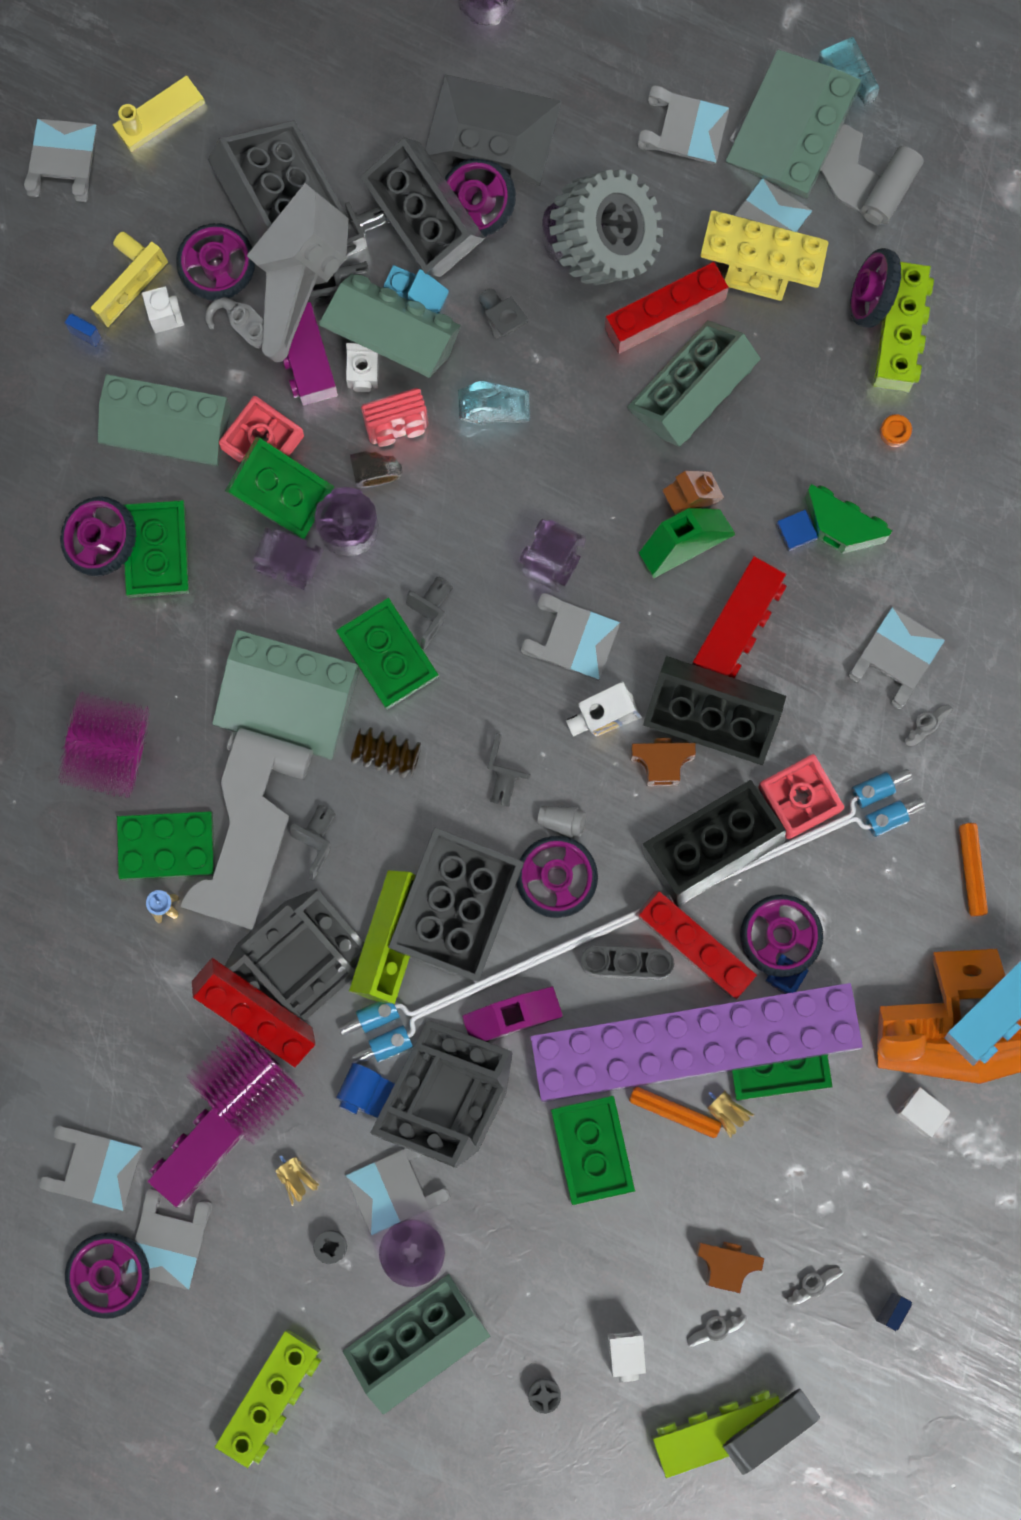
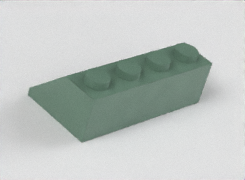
(390, 325)
(694, 382)
(162, 420)
(415, 1344)

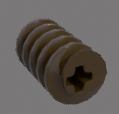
(385, 753)

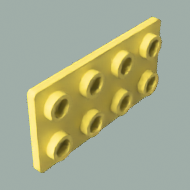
(763, 255)

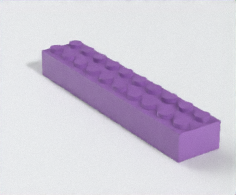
(696, 1042)

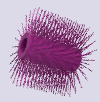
(108, 746)
(245, 1085)

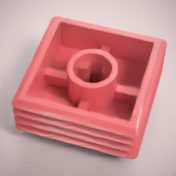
(395, 417)
(257, 420)
(806, 777)

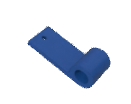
(364, 1091)

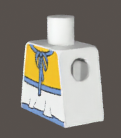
(618, 709)

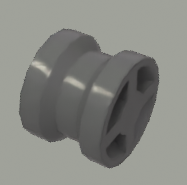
(335, 1244)
(545, 1401)

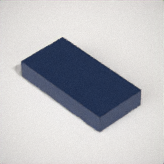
(894, 1311)

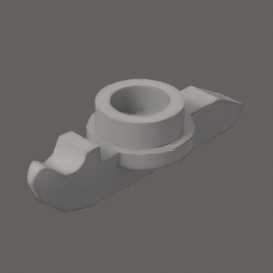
(927, 724)
(814, 1285)
(716, 1329)

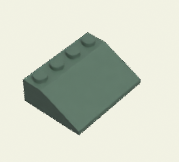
(793, 122)
(285, 693)

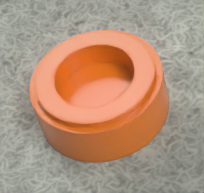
(895, 430)

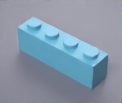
(989, 1020)

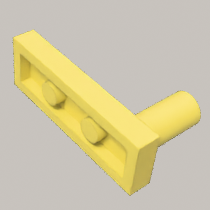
(157, 114)
(145, 266)

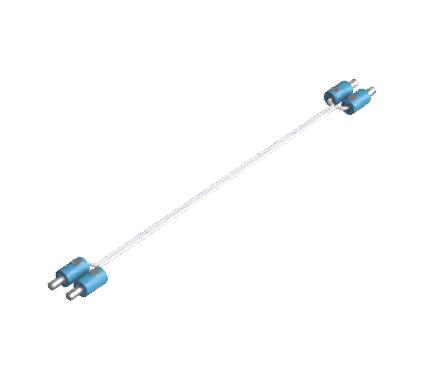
(398, 1038)

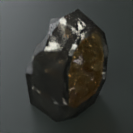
(374, 469)

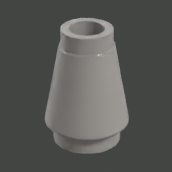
(563, 820)

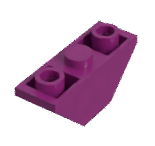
(513, 1015)

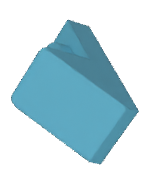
(417, 288)

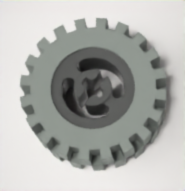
(606, 252)

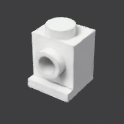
(162, 310)
(364, 379)

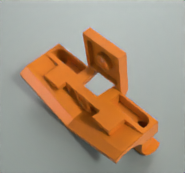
(914, 1035)

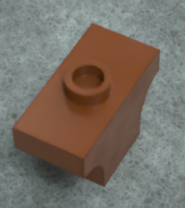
(693, 490)
(663, 760)
(728, 1265)

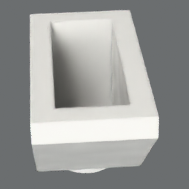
(627, 1355)

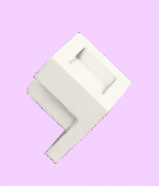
(923, 1112)

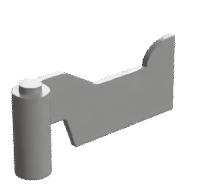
(859, 187)
(253, 831)

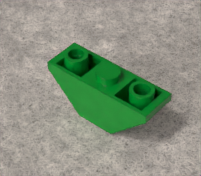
(843, 523)
(684, 538)

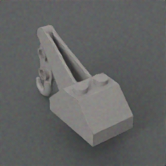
(296, 253)

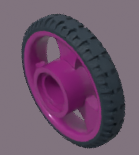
(501, 186)
(189, 258)
(875, 287)
(88, 529)
(566, 902)
(766, 958)
(119, 1302)

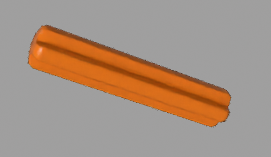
(973, 869)
(675, 1112)

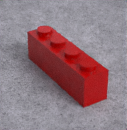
(666, 307)
(740, 618)
(696, 945)
(253, 1012)

